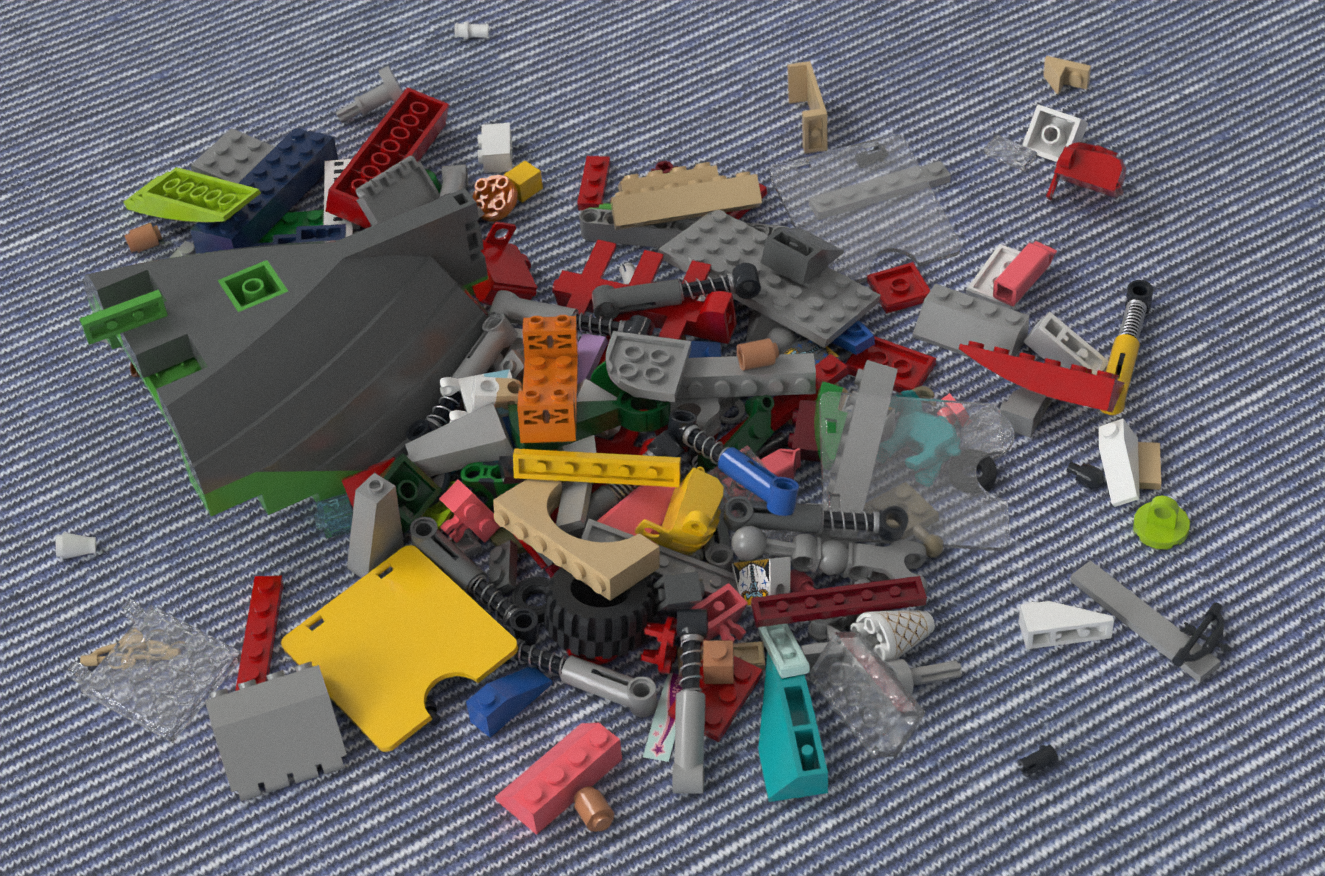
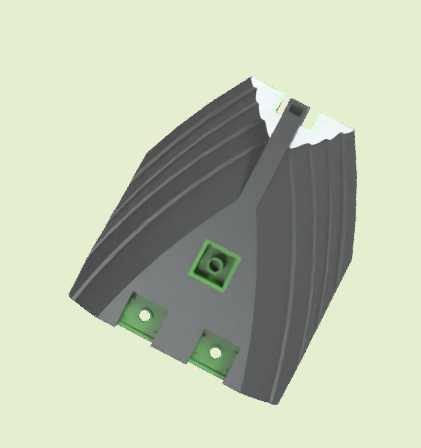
(304, 354)

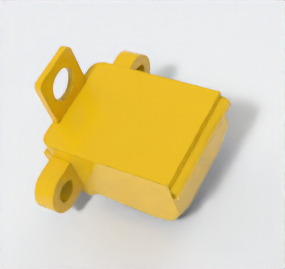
(690, 514)

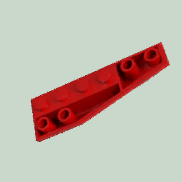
(1048, 378)

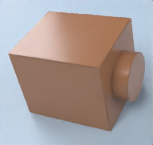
(718, 662)

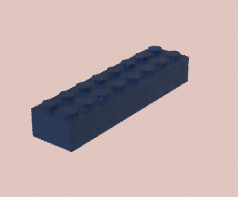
(282, 180)

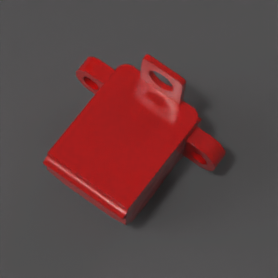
(1090, 168)
(505, 267)

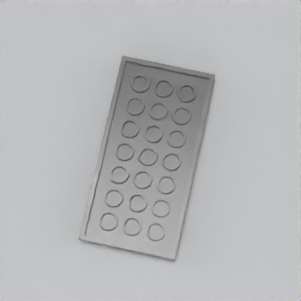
(815, 310)

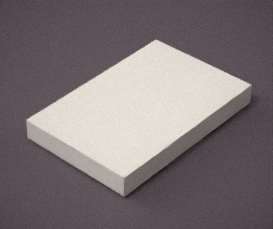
(983, 283)

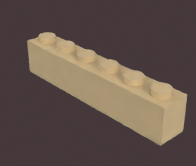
(685, 201)

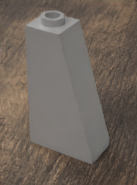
(470, 439)
(375, 526)

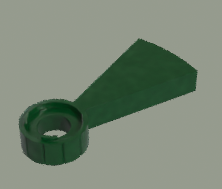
(600, 416)

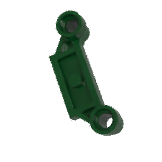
(752, 432)

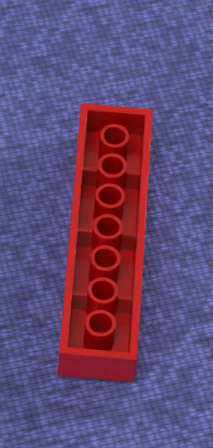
(403, 132)

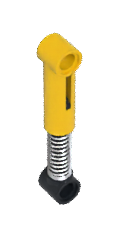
(1126, 344)

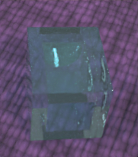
(334, 515)

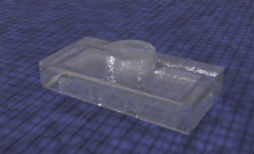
(1010, 152)

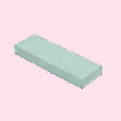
(784, 650)

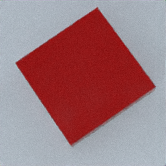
(899, 287)

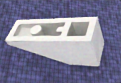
(1056, 341)
(1120, 461)
(1059, 624)

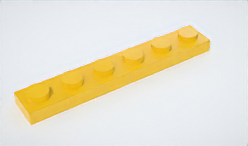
(597, 467)

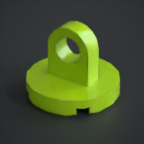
(1161, 523)

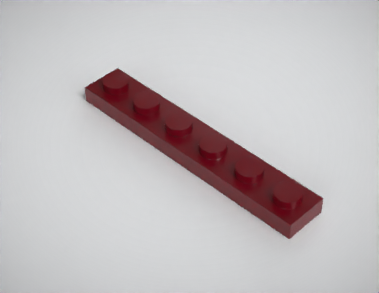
(838, 601)

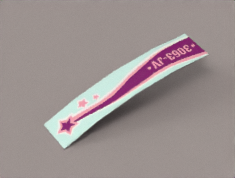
(663, 727)

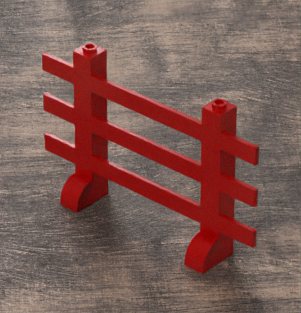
(707, 320)

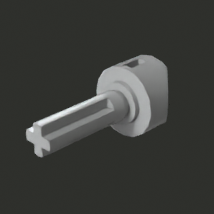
(923, 674)

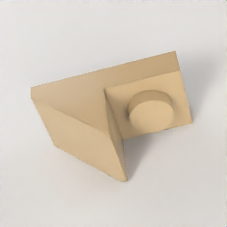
(1066, 72)

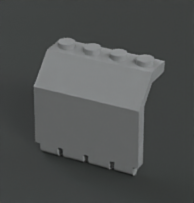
(397, 191)
(276, 731)

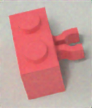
(468, 513)
(723, 612)

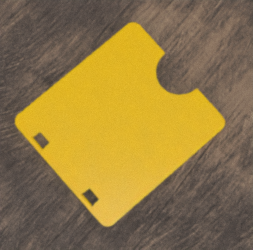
(395, 641)

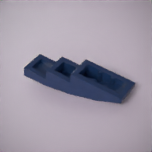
(310, 234)

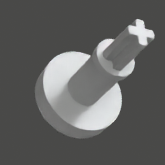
(374, 98)

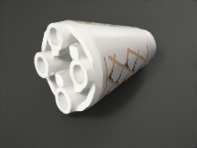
(894, 631)

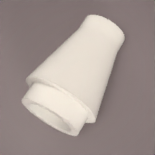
(74, 545)

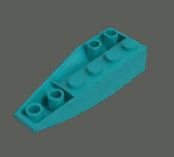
(790, 739)

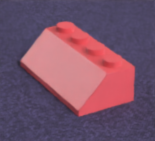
(642, 503)
(559, 774)

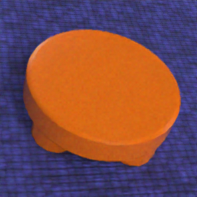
(495, 196)

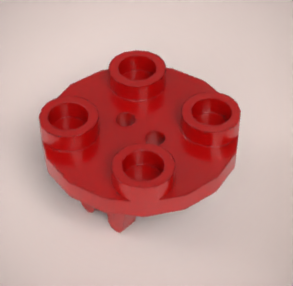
(667, 651)

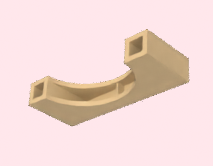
(603, 566)

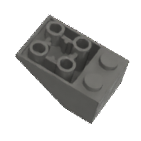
(798, 254)

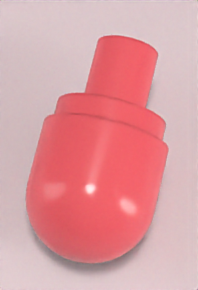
(800, 581)

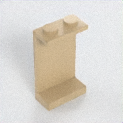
(801, 88)

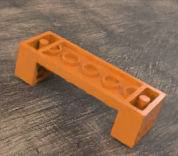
(550, 380)

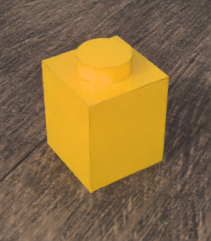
(526, 179)

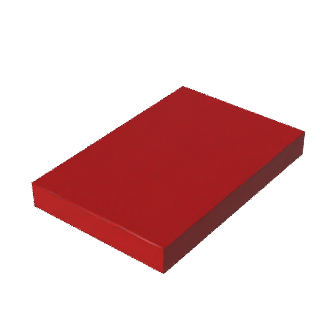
(911, 365)

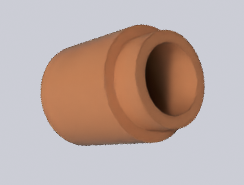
(143, 238)
(593, 809)

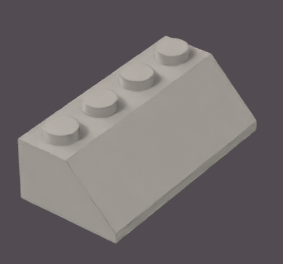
(957, 318)

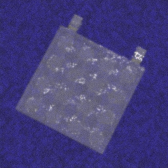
(158, 671)

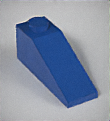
(505, 698)

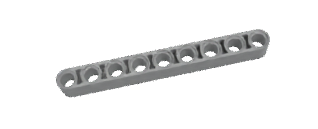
(599, 225)

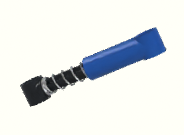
(777, 491)

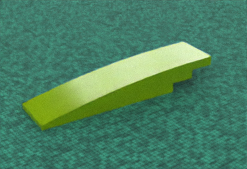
(190, 197)

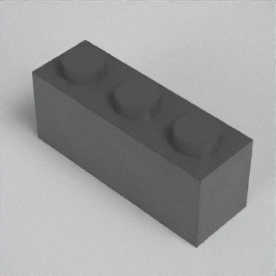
(676, 593)

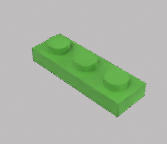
(123, 317)

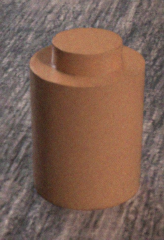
(757, 354)

